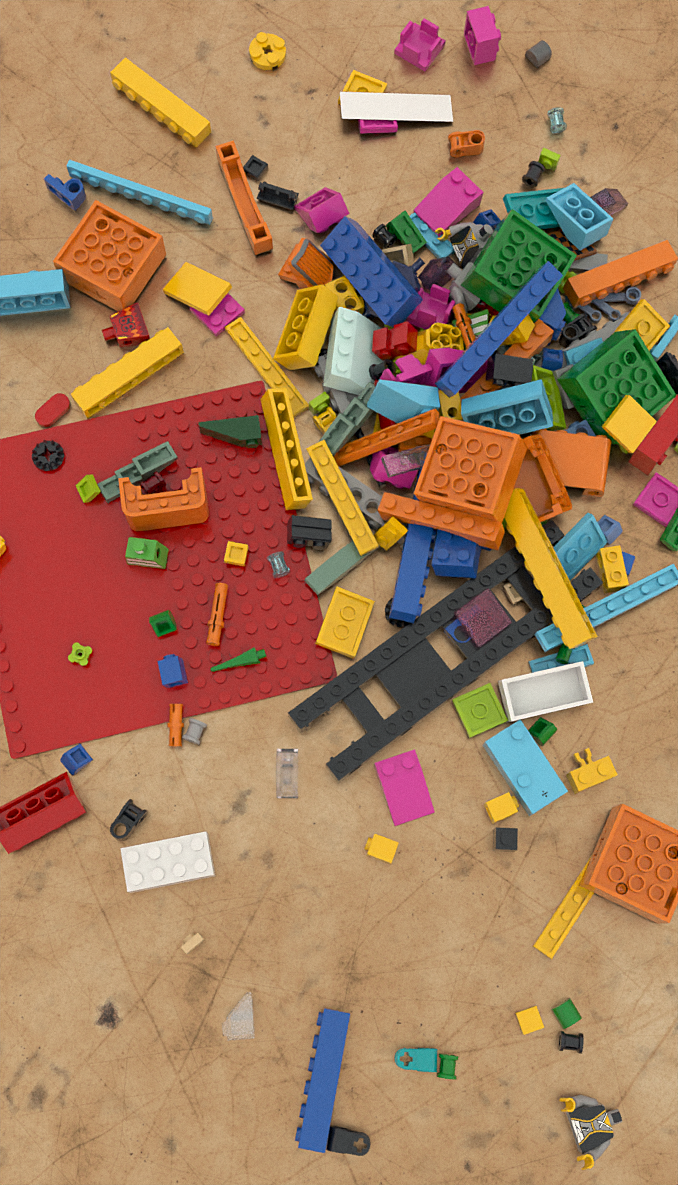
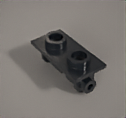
(277, 195)
(669, 367)

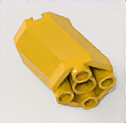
(436, 337)

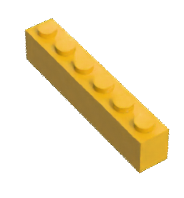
(160, 102)
(127, 372)
(286, 449)

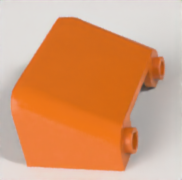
(542, 480)

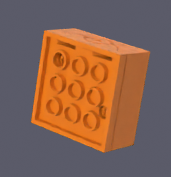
(110, 256)
(471, 468)
(636, 864)

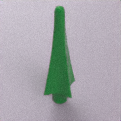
(250, 657)

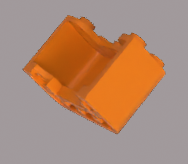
(165, 508)

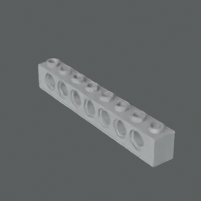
(368, 499)

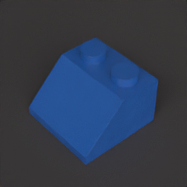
(554, 315)

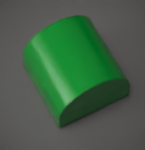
(163, 623)
(542, 731)
(566, 1013)

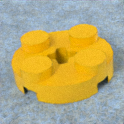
(267, 41)

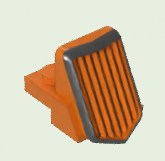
(307, 266)

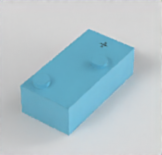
(33, 292)
(511, 409)
(524, 767)

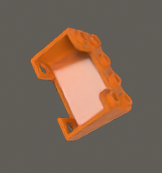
(579, 459)

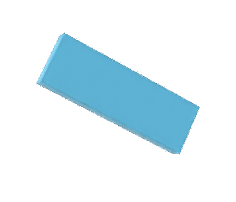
(438, 248)
(578, 654)

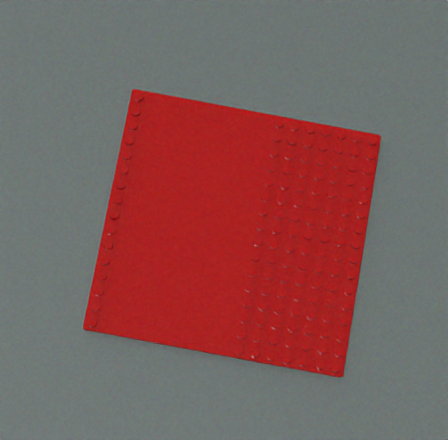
(72, 584)

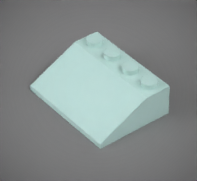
(350, 352)

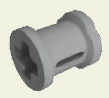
(194, 731)

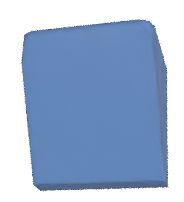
(610, 528)

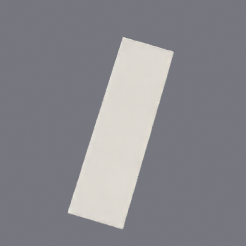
(396, 106)

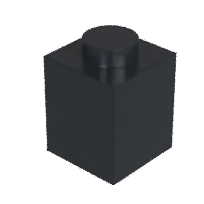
(505, 839)

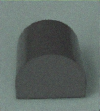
(539, 53)

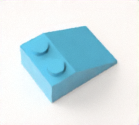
(579, 216)
(403, 400)

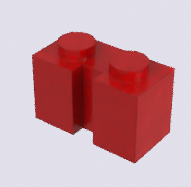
(395, 342)

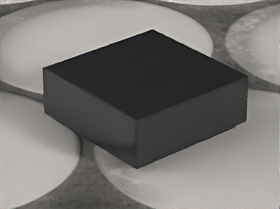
(255, 168)

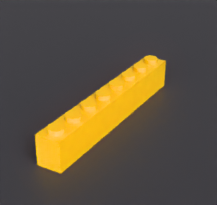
(547, 571)

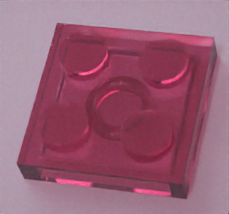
(482, 617)

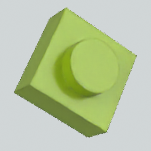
(549, 159)
(319, 403)
(88, 488)

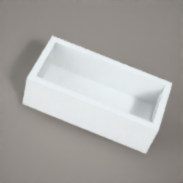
(545, 691)
(167, 862)

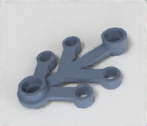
(612, 297)

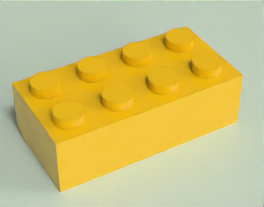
(306, 327)

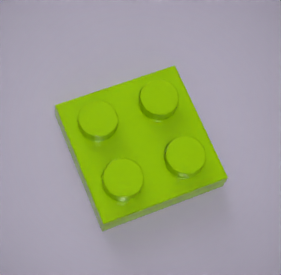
(479, 710)

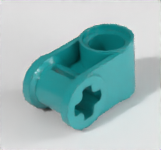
(421, 1059)

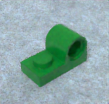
(406, 231)

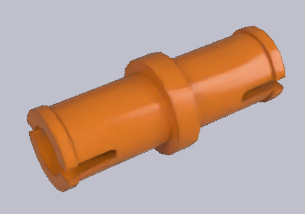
(175, 725)

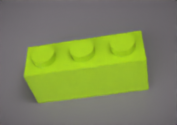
(553, 396)

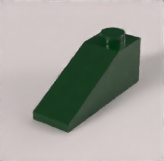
(237, 431)

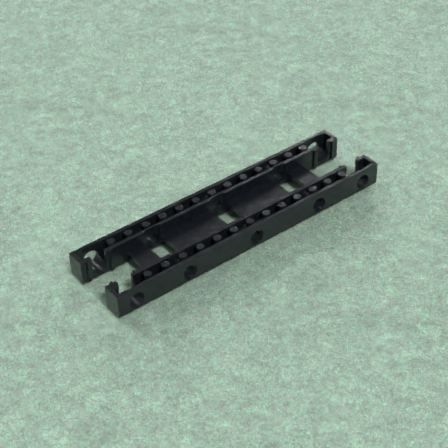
(417, 673)

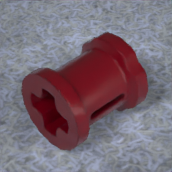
(153, 483)

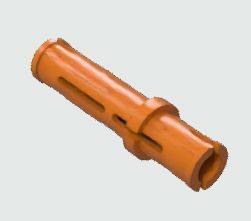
(460, 313)
(215, 622)

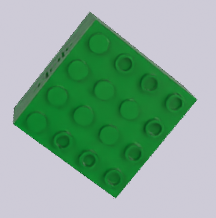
(511, 259)
(609, 373)

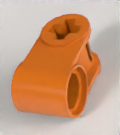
(465, 143)

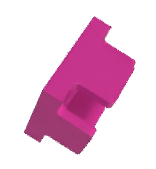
(420, 44)
(433, 308)
(412, 371)

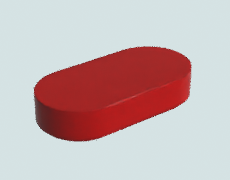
(52, 410)

